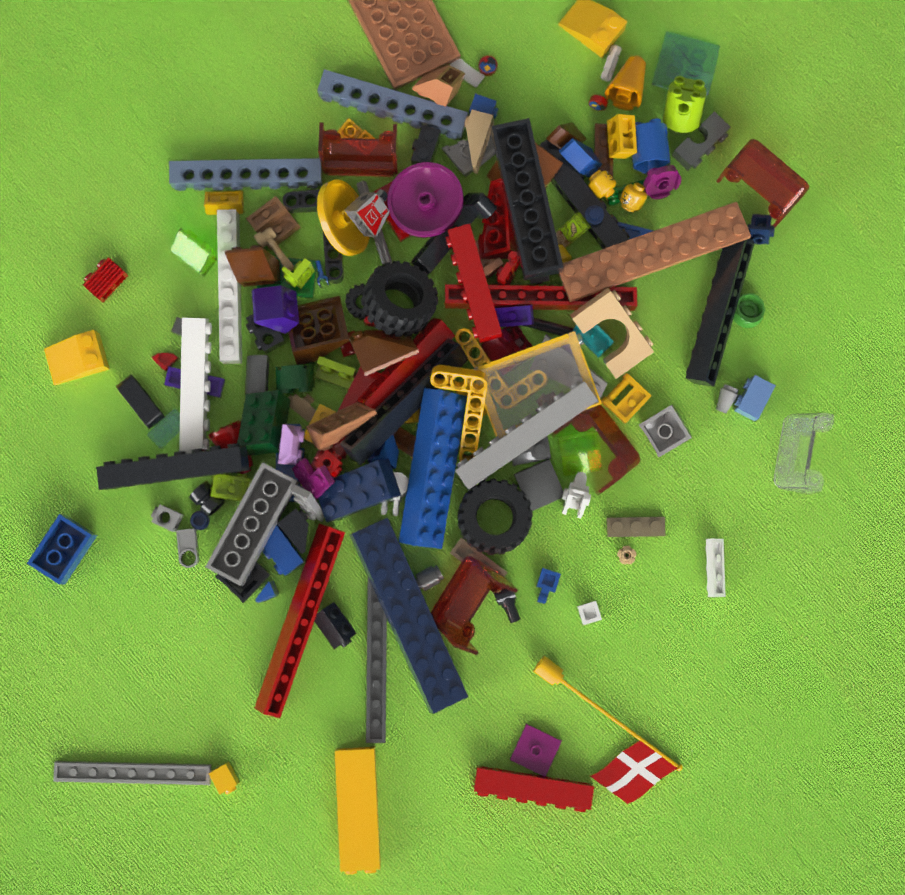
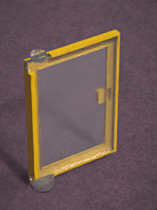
(532, 378)

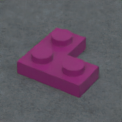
(314, 482)

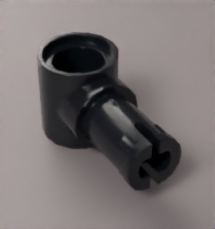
(507, 601)

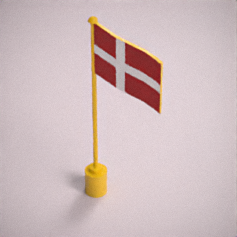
(634, 768)

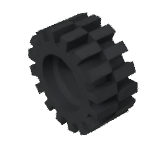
(351, 302)

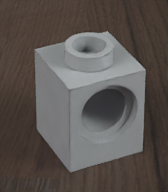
(172, 524)

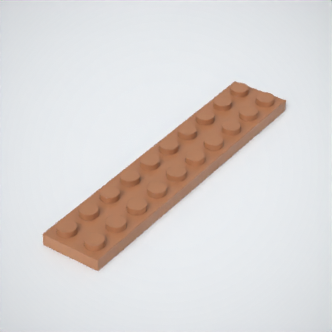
(654, 251)

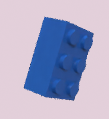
(62, 549)

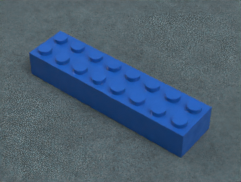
(432, 468)

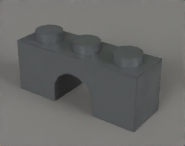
(690, 153)

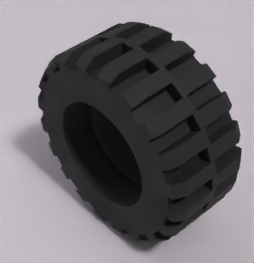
(410, 282)
(494, 491)

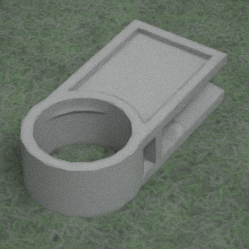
(187, 542)

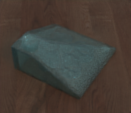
(685, 58)

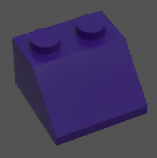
(275, 308)

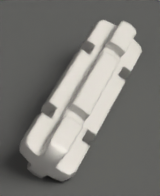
(611, 62)

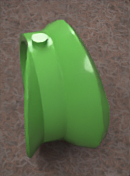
(749, 310)

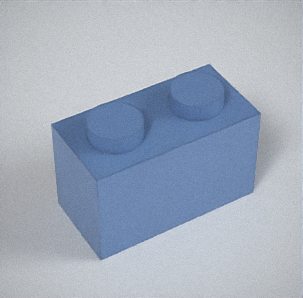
(754, 397)

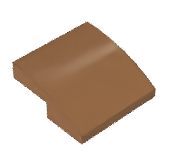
(276, 216)

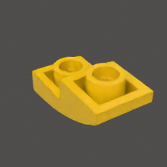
(352, 130)

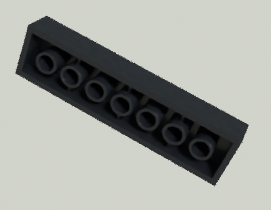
(526, 199)

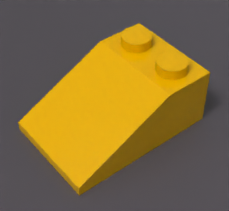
(593, 25)
(76, 357)

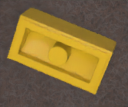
(223, 201)

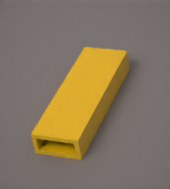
(357, 810)

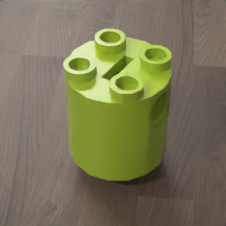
(684, 104)

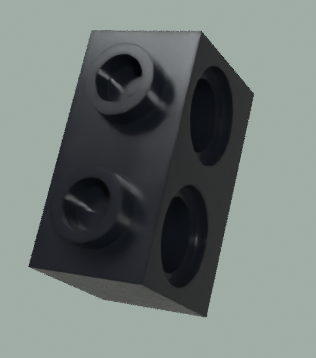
(261, 333)

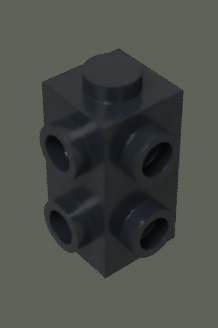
(334, 626)

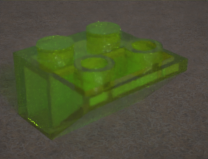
(192, 252)
(580, 453)

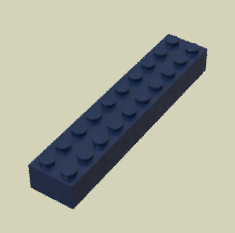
(408, 616)

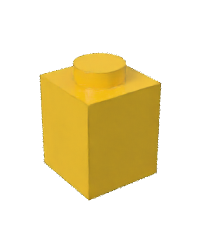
(224, 778)

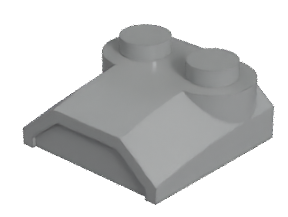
(666, 430)

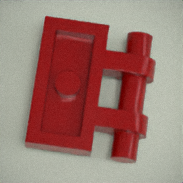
(507, 273)

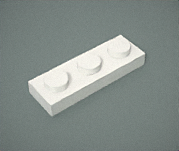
(715, 567)

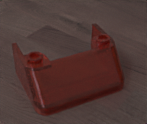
(358, 155)
(768, 177)
(626, 455)
(463, 598)

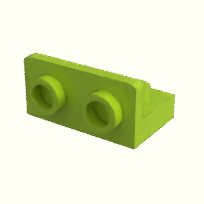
(302, 272)
(335, 372)
(230, 487)

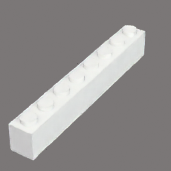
(228, 289)
(194, 384)

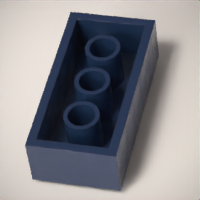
(359, 490)

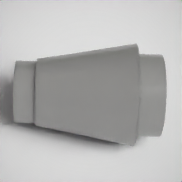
(726, 398)

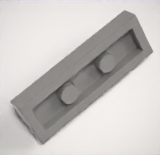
(307, 503)

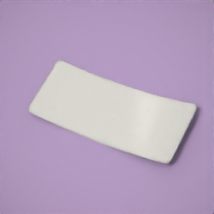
(471, 76)

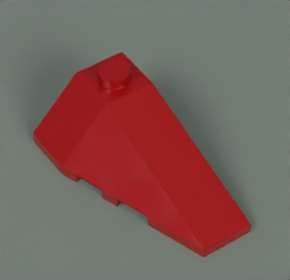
(497, 234)

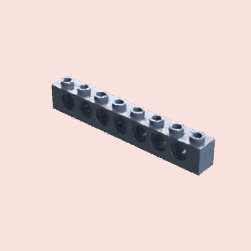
(332, 80)
(179, 169)

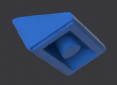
(268, 592)

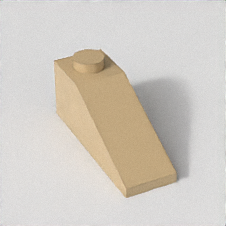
(478, 132)

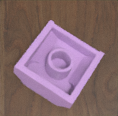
(290, 444)

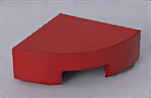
(165, 360)

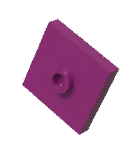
(535, 750)

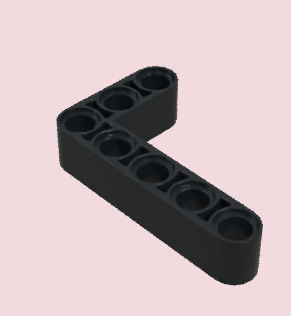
(475, 206)
(300, 207)

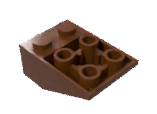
(253, 266)

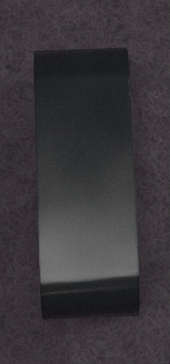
(140, 401)

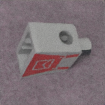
(369, 212)

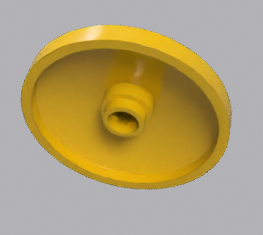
(336, 224)

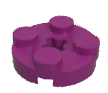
(669, 180)

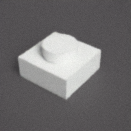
(589, 612)

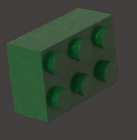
(263, 422)

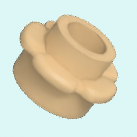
(626, 560)

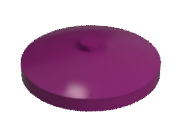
(425, 199)

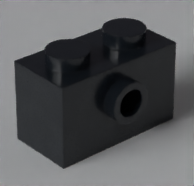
(426, 145)

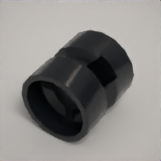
(201, 497)

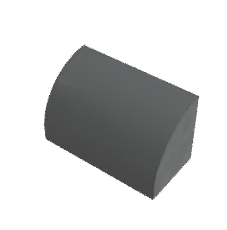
(257, 374)

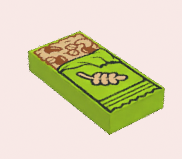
(572, 230)

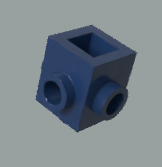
(761, 229)

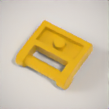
(630, 403)

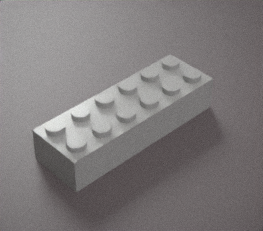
(252, 524)

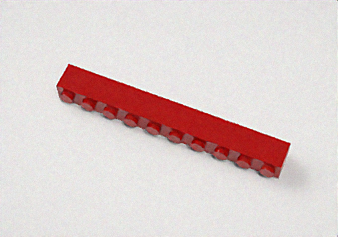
(538, 296)
(299, 621)

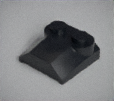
(254, 581)

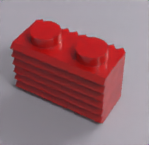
(104, 279)

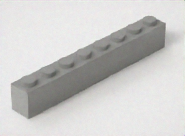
(525, 435)

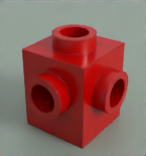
(335, 466)

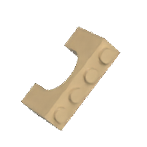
(605, 307)

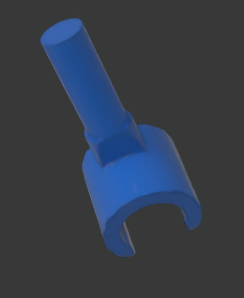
(320, 273)

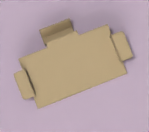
(303, 406)

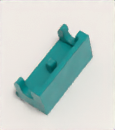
(595, 339)

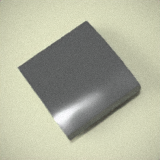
(539, 484)

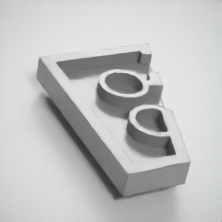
(461, 157)

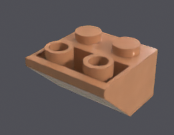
(440, 84)

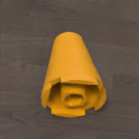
(628, 84)

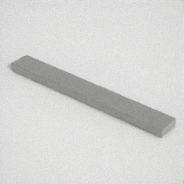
(132, 772)

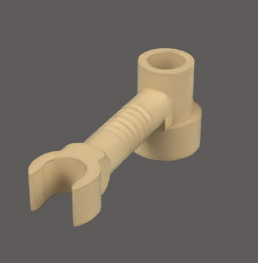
(267, 238)

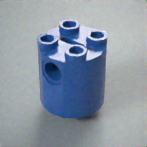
(651, 146)

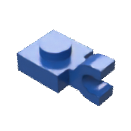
(548, 582)

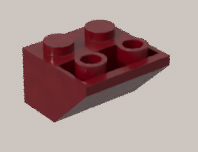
(511, 342)

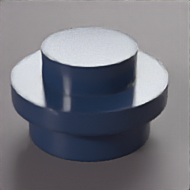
(594, 214)
(199, 520)

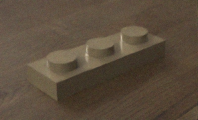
(635, 526)
(463, 550)

